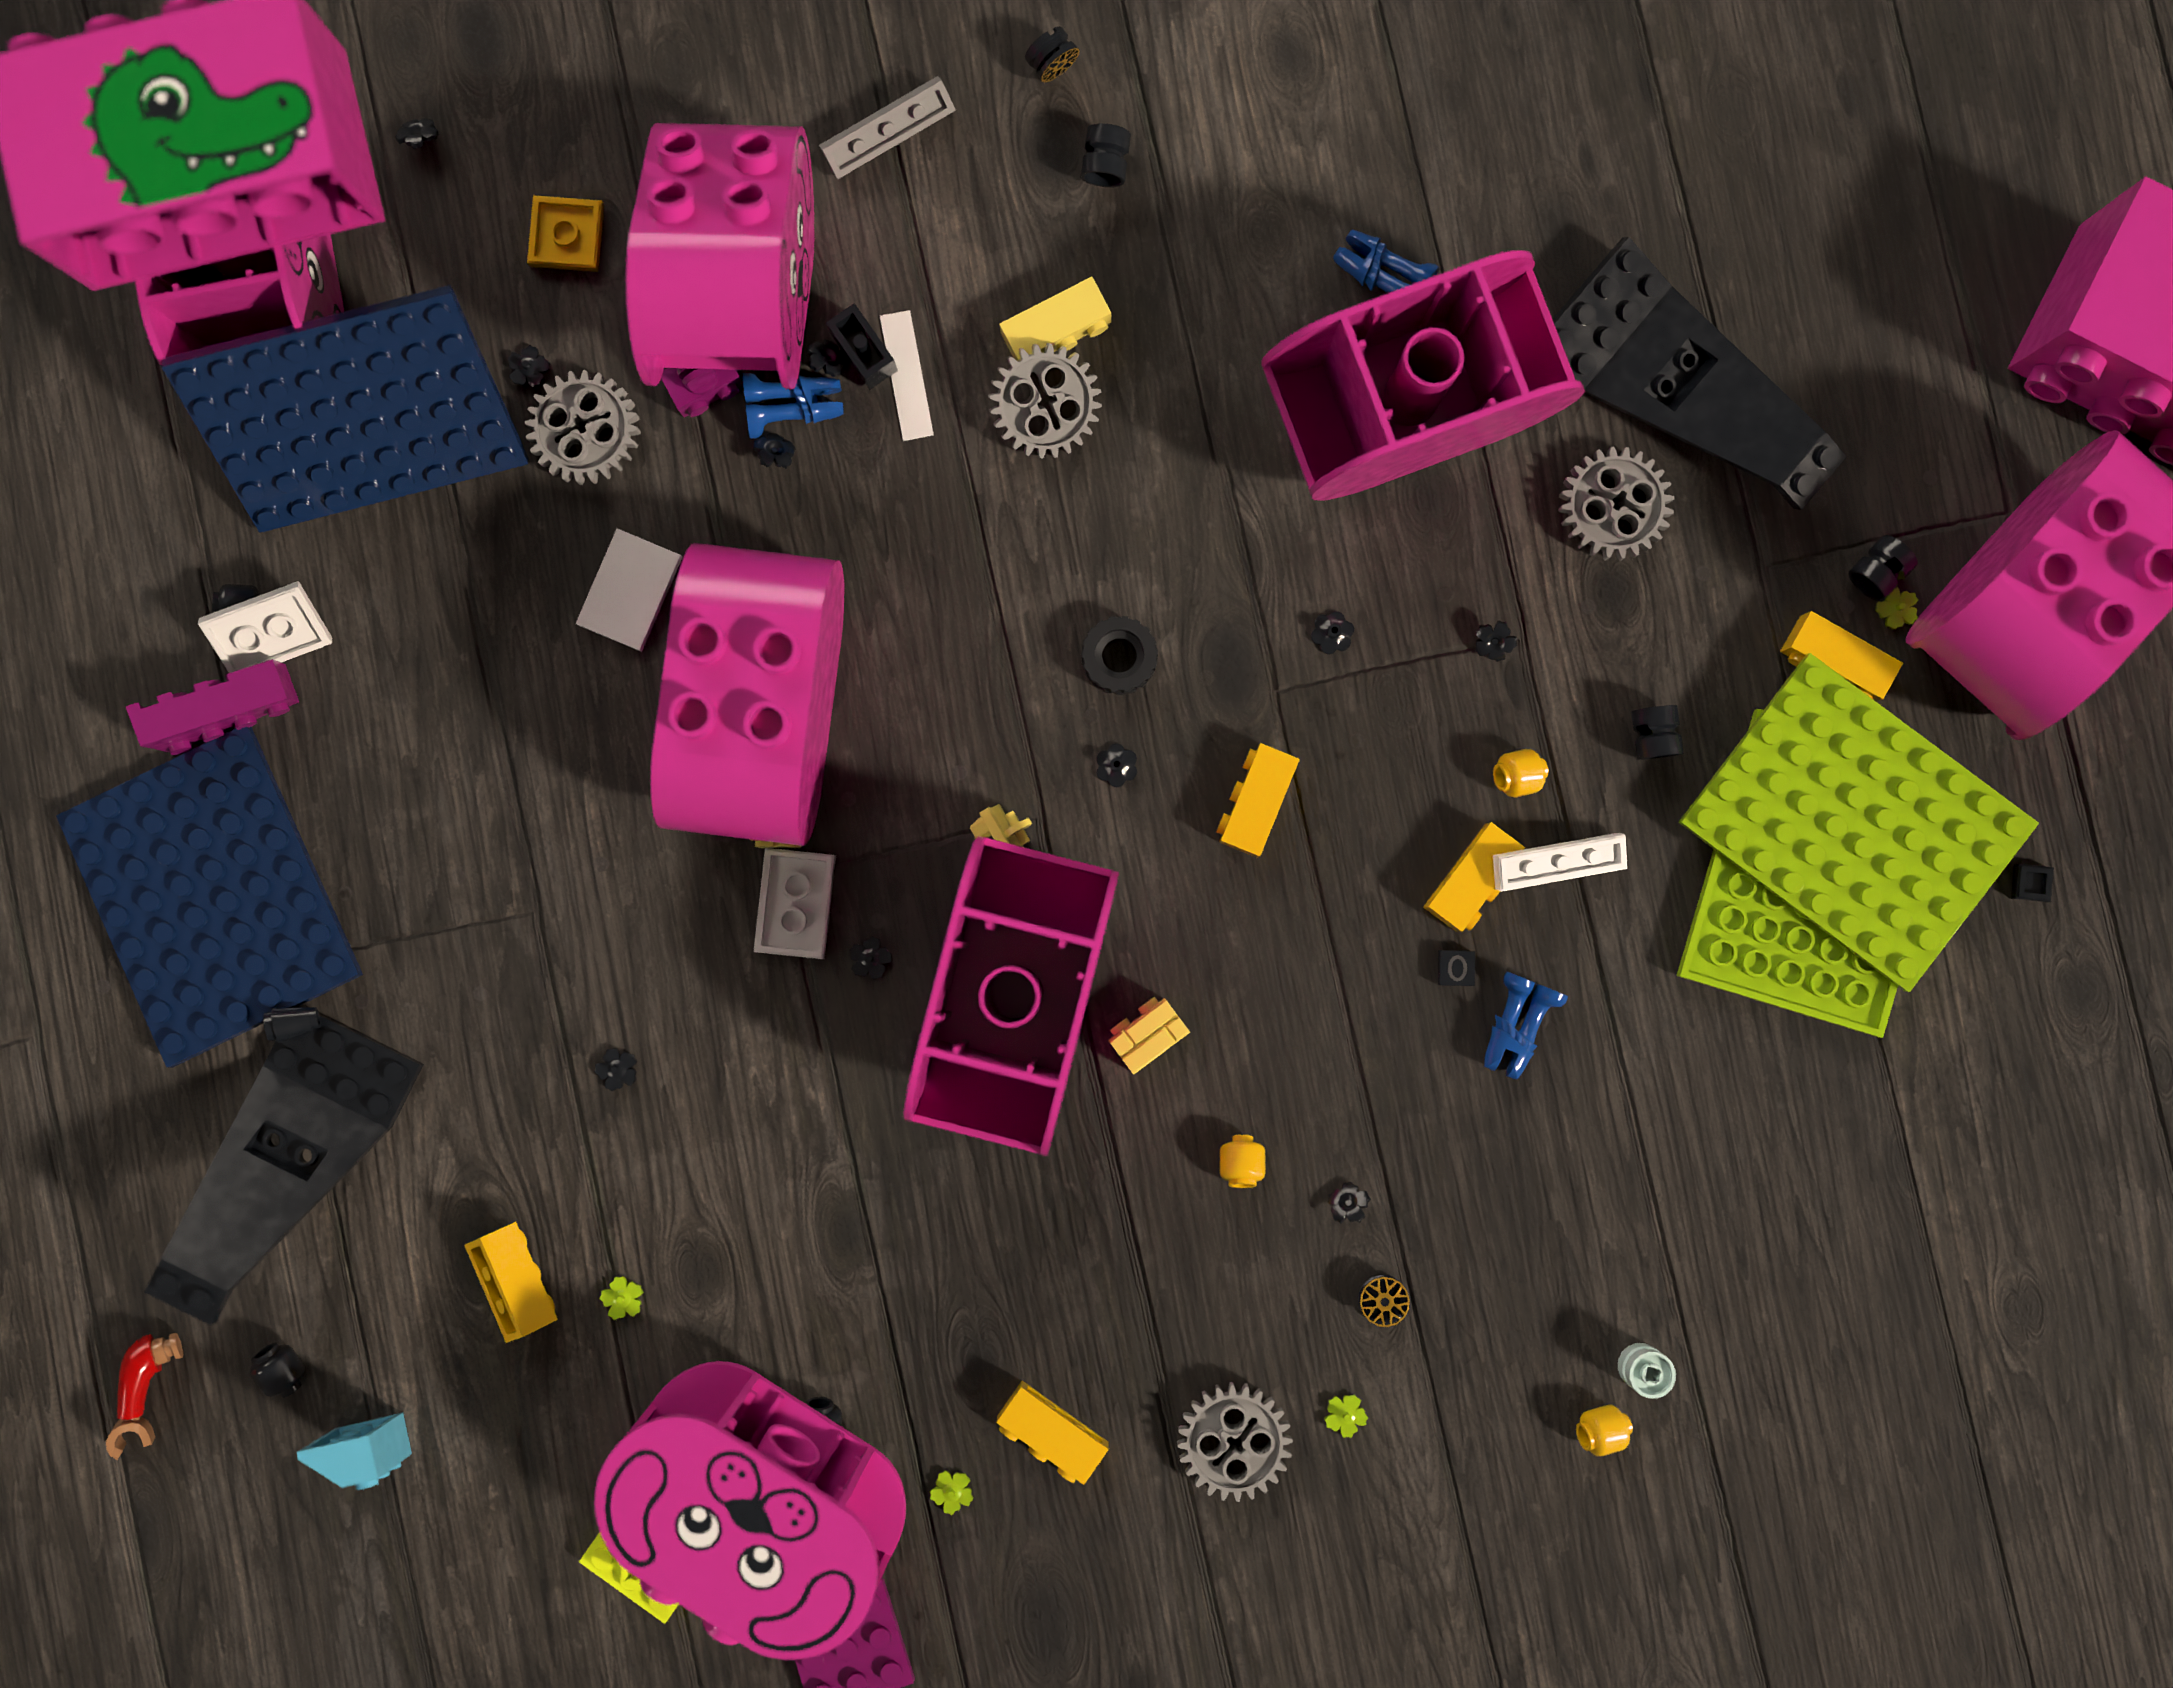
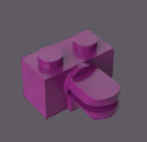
(697, 388)

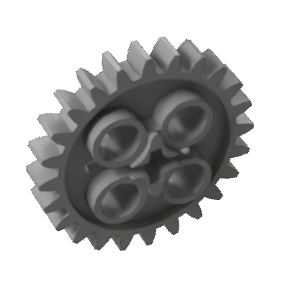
(1073, 386)
(570, 399)
(1627, 475)
(1259, 1462)

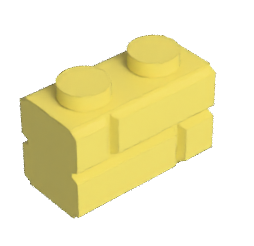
(1148, 1034)

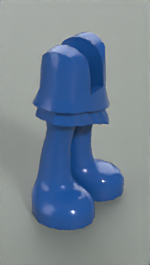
(1376, 255)
(804, 409)
(1505, 1034)

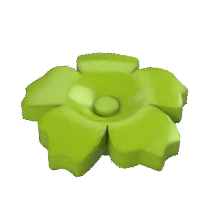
(1898, 609)
(622, 1298)
(1345, 1415)
(952, 1491)

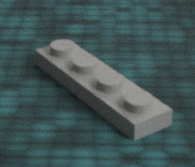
(887, 127)

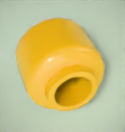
(1520, 773)
(1242, 1162)
(1604, 1430)

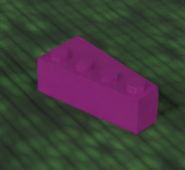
(214, 708)

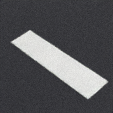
(908, 380)

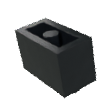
(861, 346)

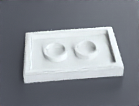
(629, 590)
(266, 628)
(794, 903)

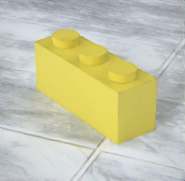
(1058, 320)

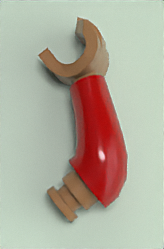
(136, 1370)

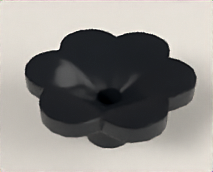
(1326, 639)
(1116, 775)

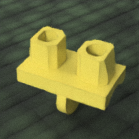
(1001, 827)

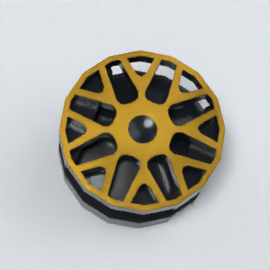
(1052, 54)
(1383, 1300)

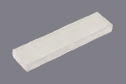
(1560, 861)

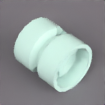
(1646, 1370)

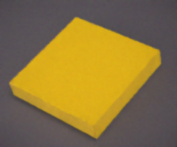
(565, 233)

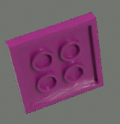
(868, 1658)

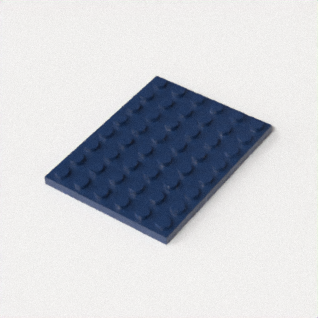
(349, 409)
(208, 895)

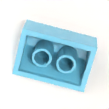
(359, 1451)

